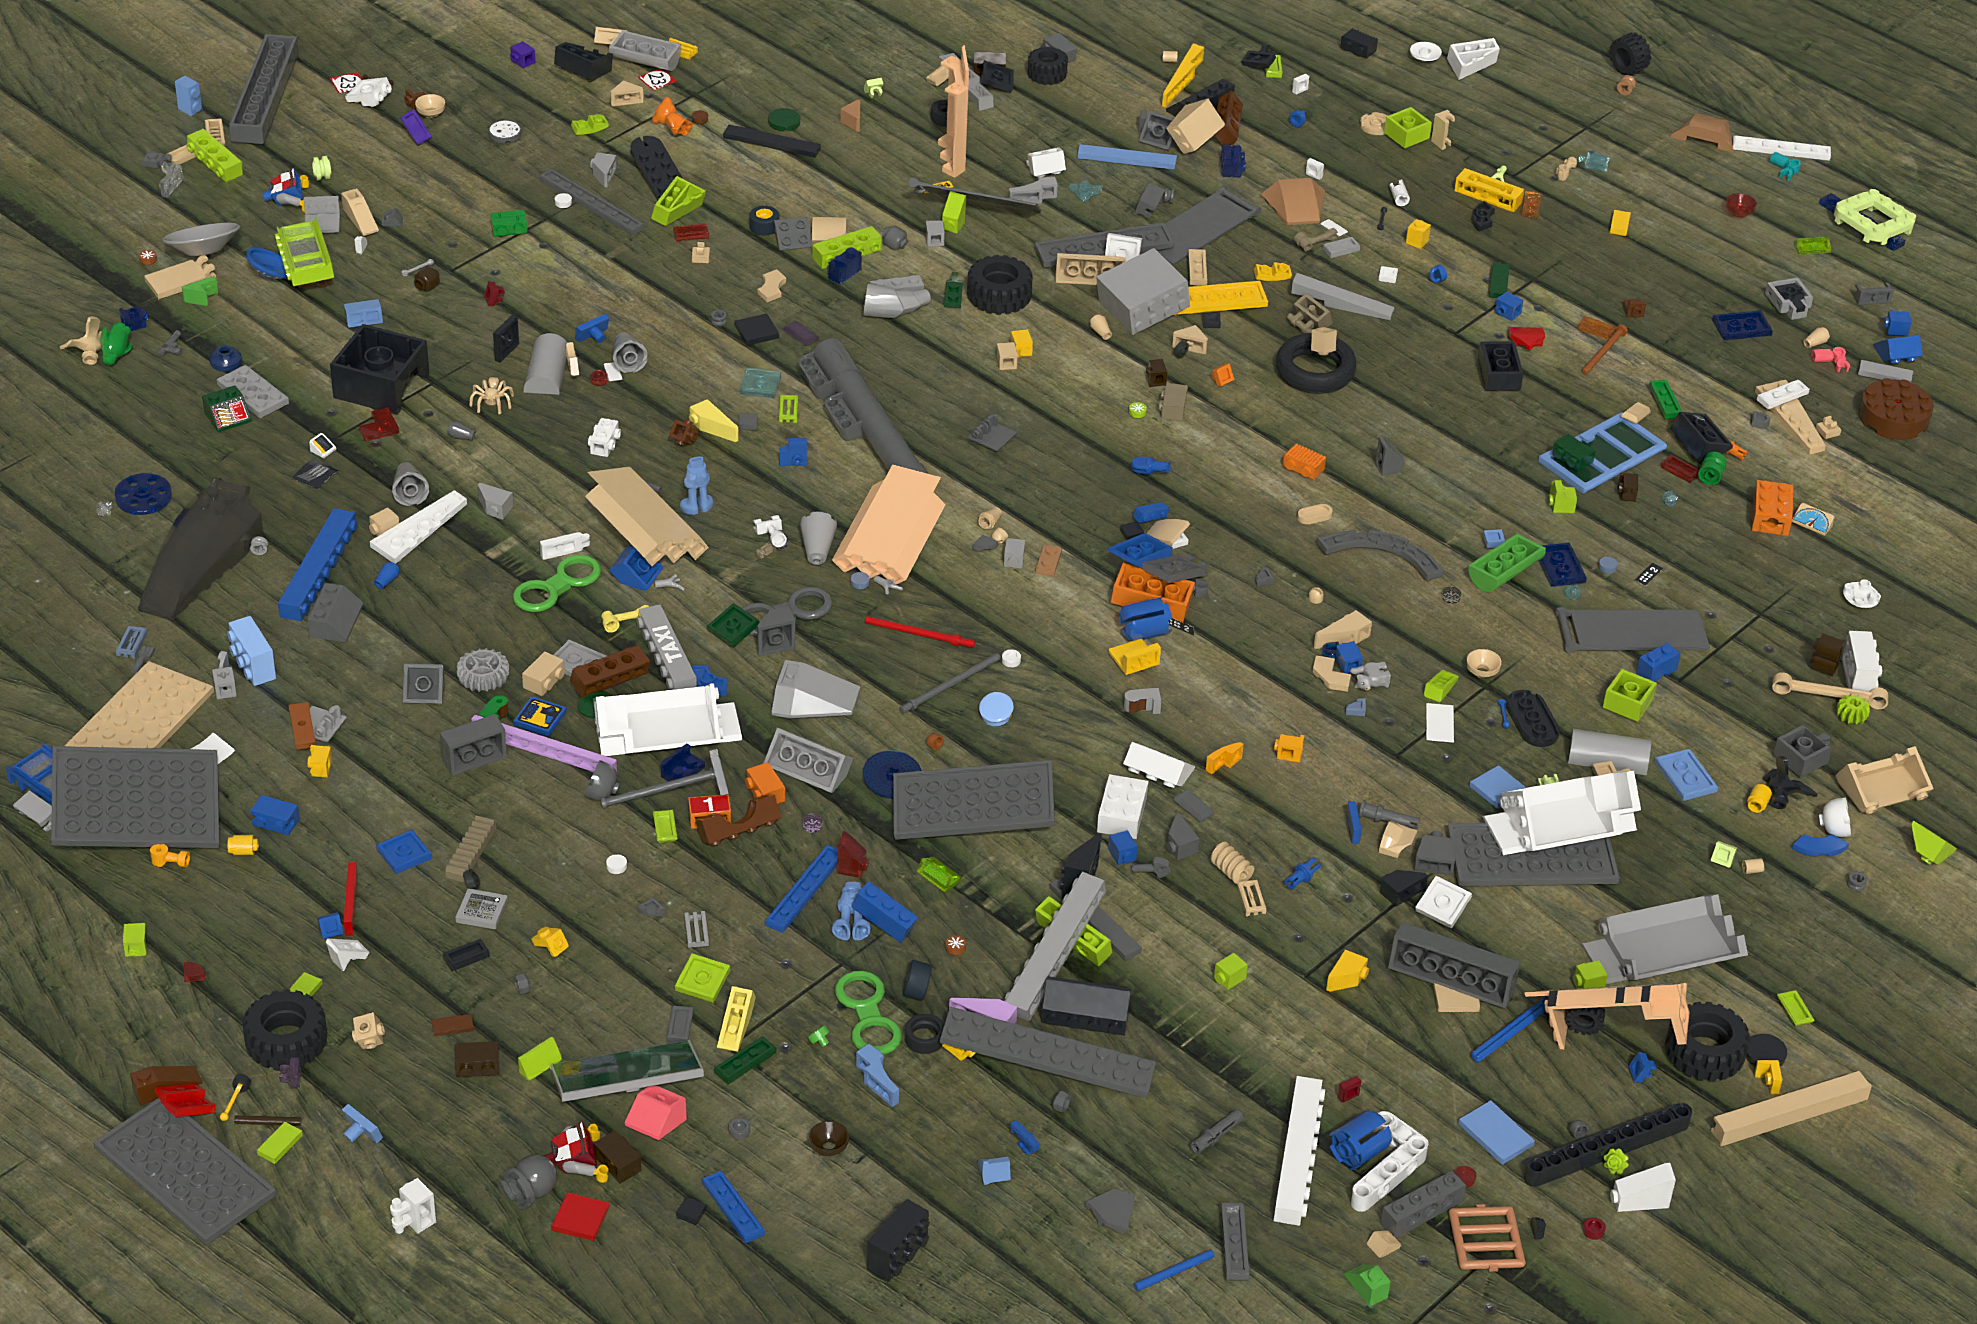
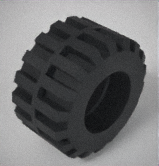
(1630, 54)
(1047, 65)

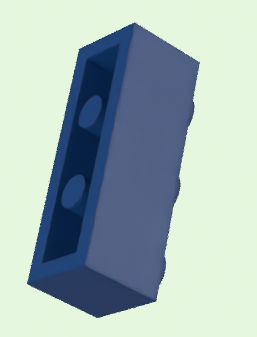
(1151, 512)

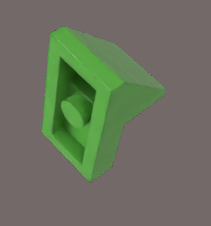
(199, 291)

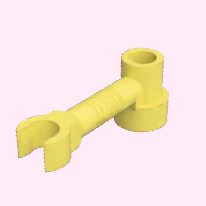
(611, 621)

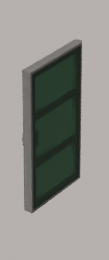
(626, 1070)

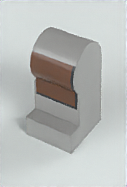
(1143, 700)

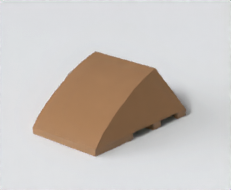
(1706, 128)
(1296, 200)

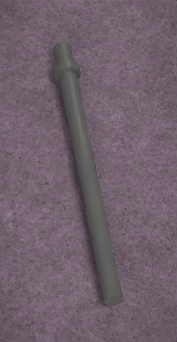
(913, 703)

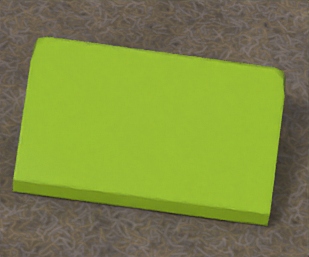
(539, 1059)

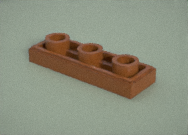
(302, 725)

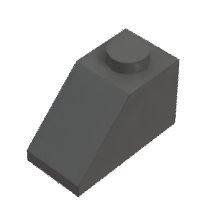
(1388, 458)
(1182, 839)

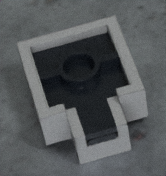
(1790, 297)

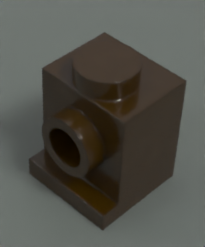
(1156, 373)
(1628, 486)

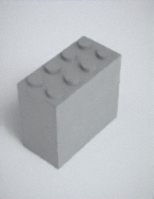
(1143, 291)

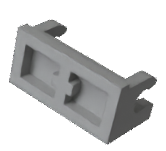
(35, 809)

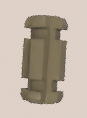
(765, 550)

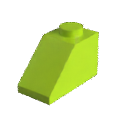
(954, 212)

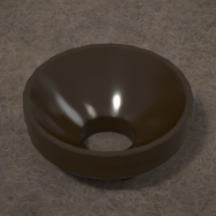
(829, 1132)

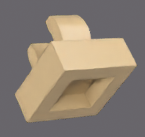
(701, 253)
(1828, 428)

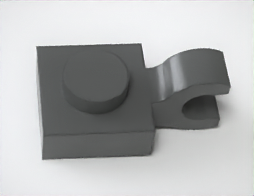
(155, 159)

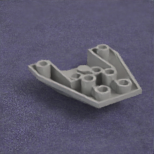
(812, 693)

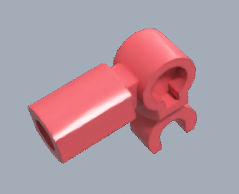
(1836, 356)

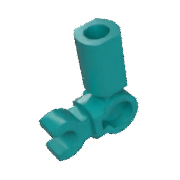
(1789, 166)

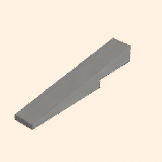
(976, 92)
(1340, 298)

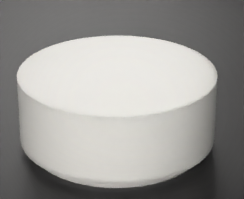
(563, 200)
(1011, 658)
(616, 864)

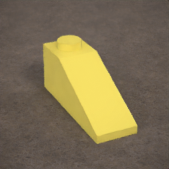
(713, 421)
(736, 1018)

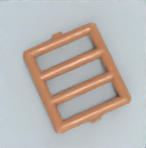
(1462, 1248)

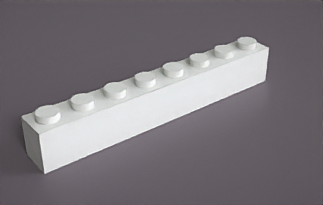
(1298, 1149)

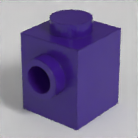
(522, 54)

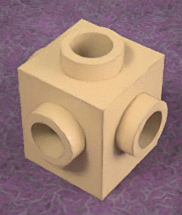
(368, 1031)

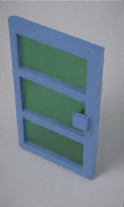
(1617, 448)

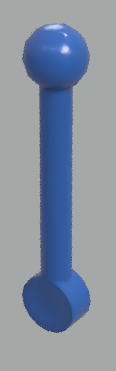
(1501, 702)

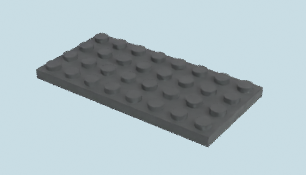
(973, 799)
(1483, 864)
(185, 1170)

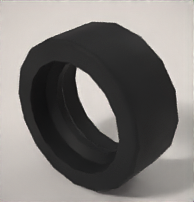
(924, 1021)

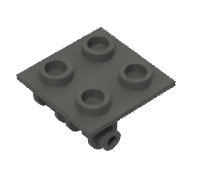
(793, 233)
(991, 433)

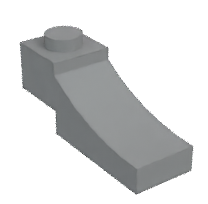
(1042, 189)

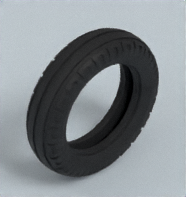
(1311, 381)

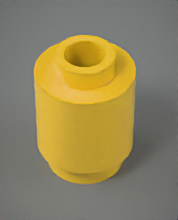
(1759, 798)
(242, 845)

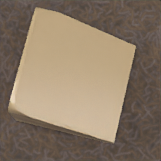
(1383, 1243)

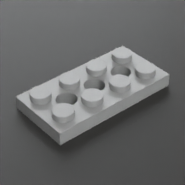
(254, 391)

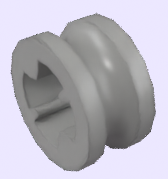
(262, 549)

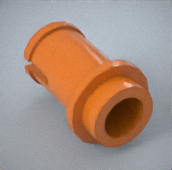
(1737, 451)

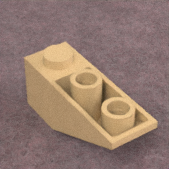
(358, 212)
(1347, 629)

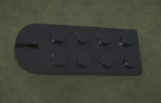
(654, 163)

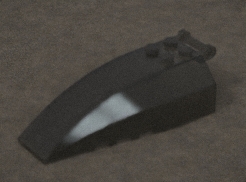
(200, 546)

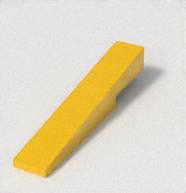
(1184, 74)

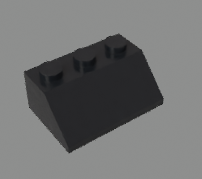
(1699, 435)

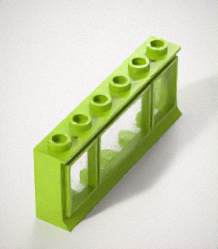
(304, 253)

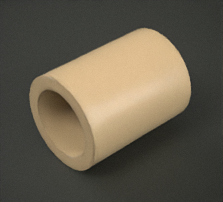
(1169, 56)
(1752, 866)

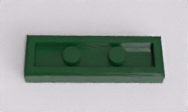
(1499, 279)
(745, 1060)

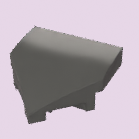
(1113, 1209)

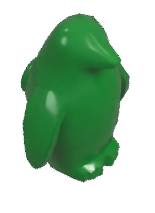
(114, 343)

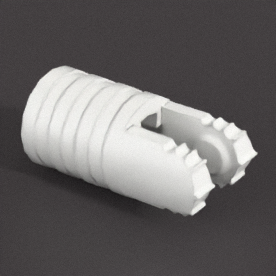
(1400, 193)

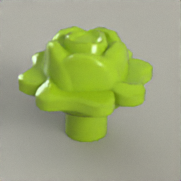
(1616, 1161)

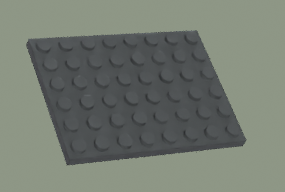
(134, 797)

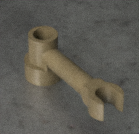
(1306, 242)

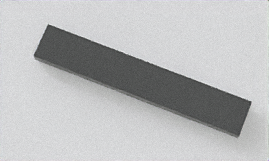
(1120, 940)

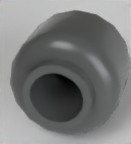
(895, 238)

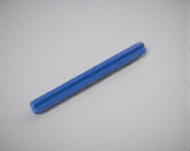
(1509, 1030)

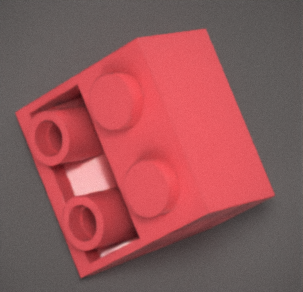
(656, 1112)

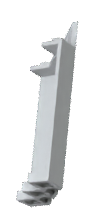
(1665, 939)

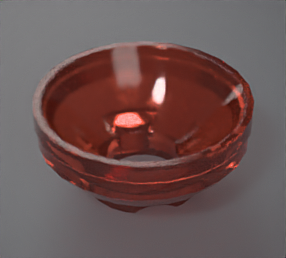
(1741, 204)

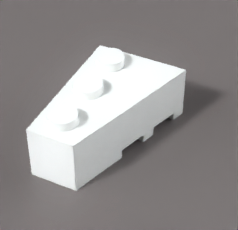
(1472, 56)

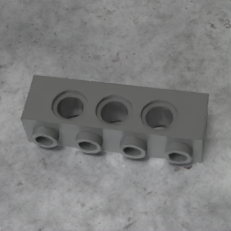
(1423, 1204)

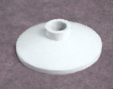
(1425, 51)

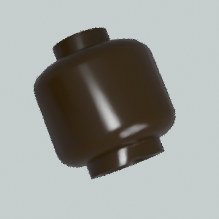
(426, 279)

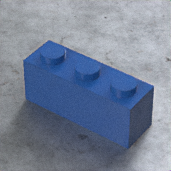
(884, 912)

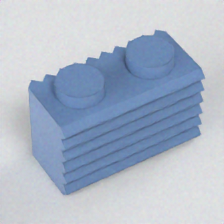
(188, 95)

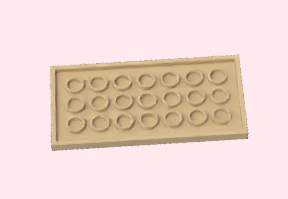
(145, 710)

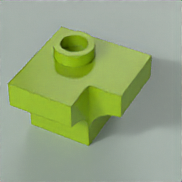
(1562, 498)

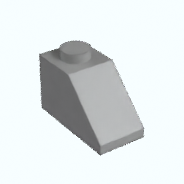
(604, 167)
(495, 500)

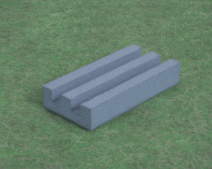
(134, 643)

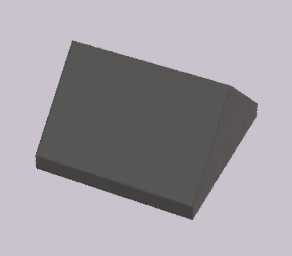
(423, 683)

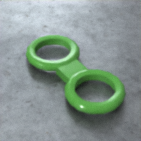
(557, 584)
(867, 1010)

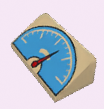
(1813, 519)

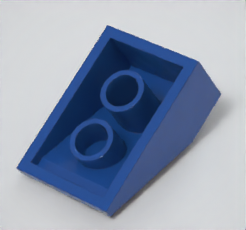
(1141, 549)

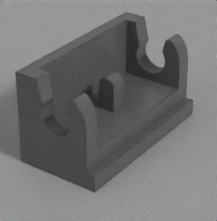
(1150, 199)
(1873, 295)

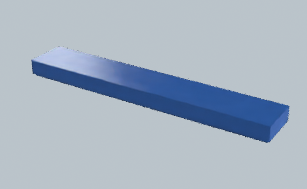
(803, 890)

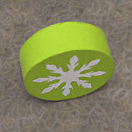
(1137, 410)

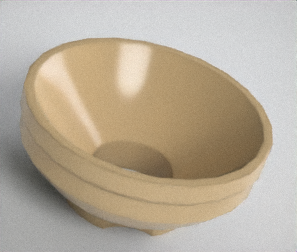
(430, 105)
(1483, 659)

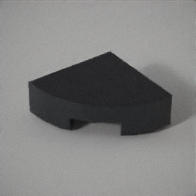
(1538, 1227)

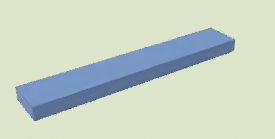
(1127, 156)

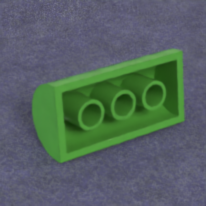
(1505, 562)

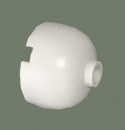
(1836, 818)

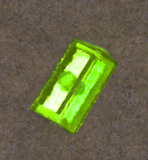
(1812, 245)
(938, 873)

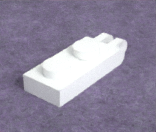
(563, 545)

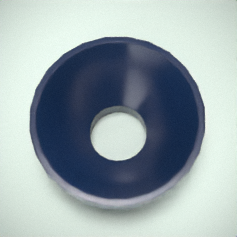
(225, 362)

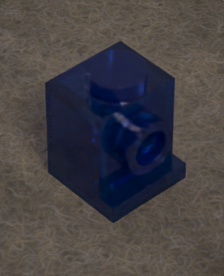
(134, 318)

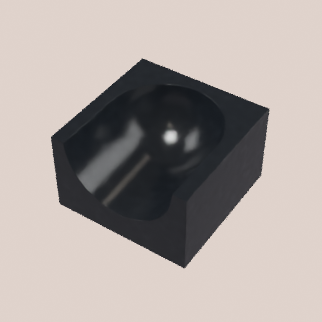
(376, 366)

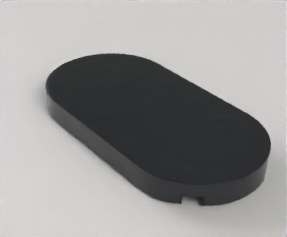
(1532, 718)

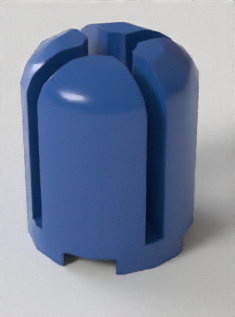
(1145, 619)
(1355, 1152)

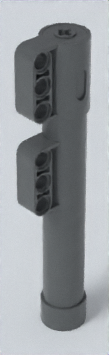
(854, 406)

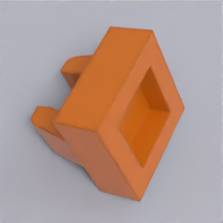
(1222, 374)

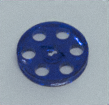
(143, 493)

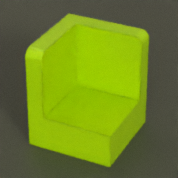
(134, 939)

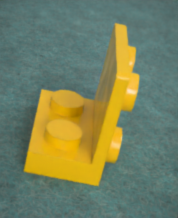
(1136, 656)

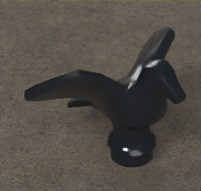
(1783, 786)

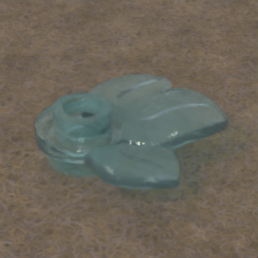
(1085, 190)

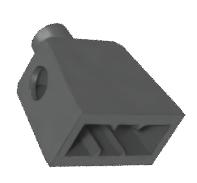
(1435, 854)

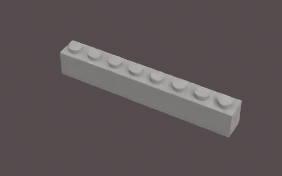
(1056, 944)

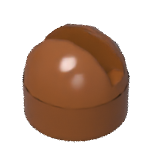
(935, 741)

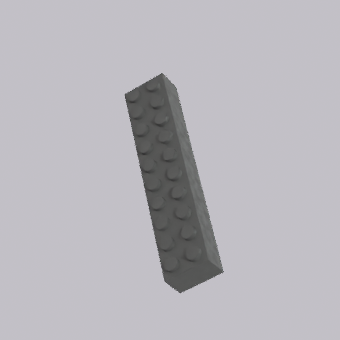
(264, 89)

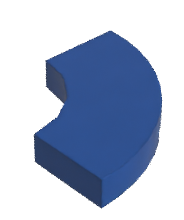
(706, 677)
(1815, 846)

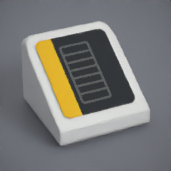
(321, 445)

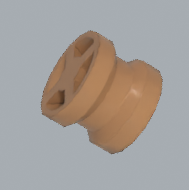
(1626, 81)

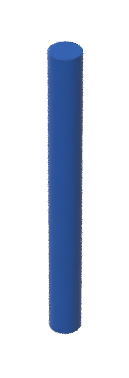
(1171, 1271)

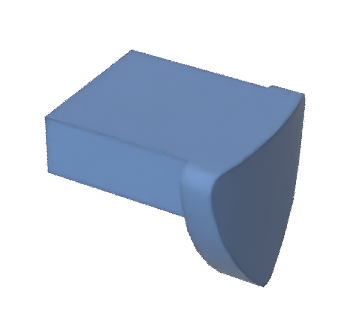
(994, 1170)

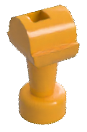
(161, 855)

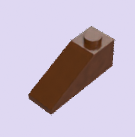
(146, 1080)

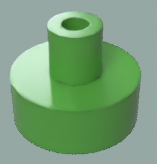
(819, 1035)

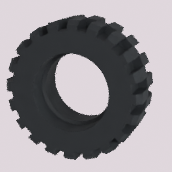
(999, 284)
(282, 1010)
(1705, 1060)

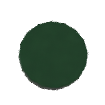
(784, 119)

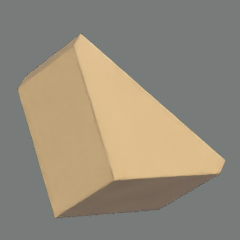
(626, 94)
(1194, 337)

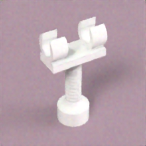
(771, 526)

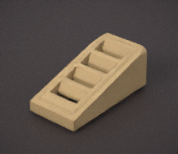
(211, 127)

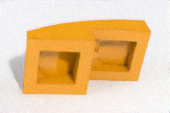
(1226, 756)

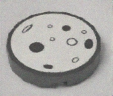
(504, 131)

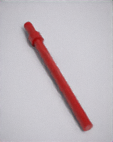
(954, 639)

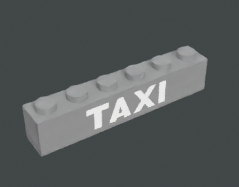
(666, 648)

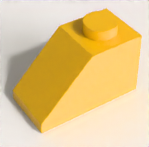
(1348, 971)

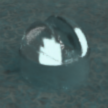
(1669, 498)
(1574, 590)

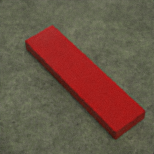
(350, 899)

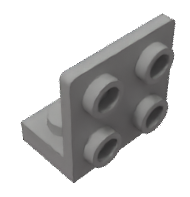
(326, 210)

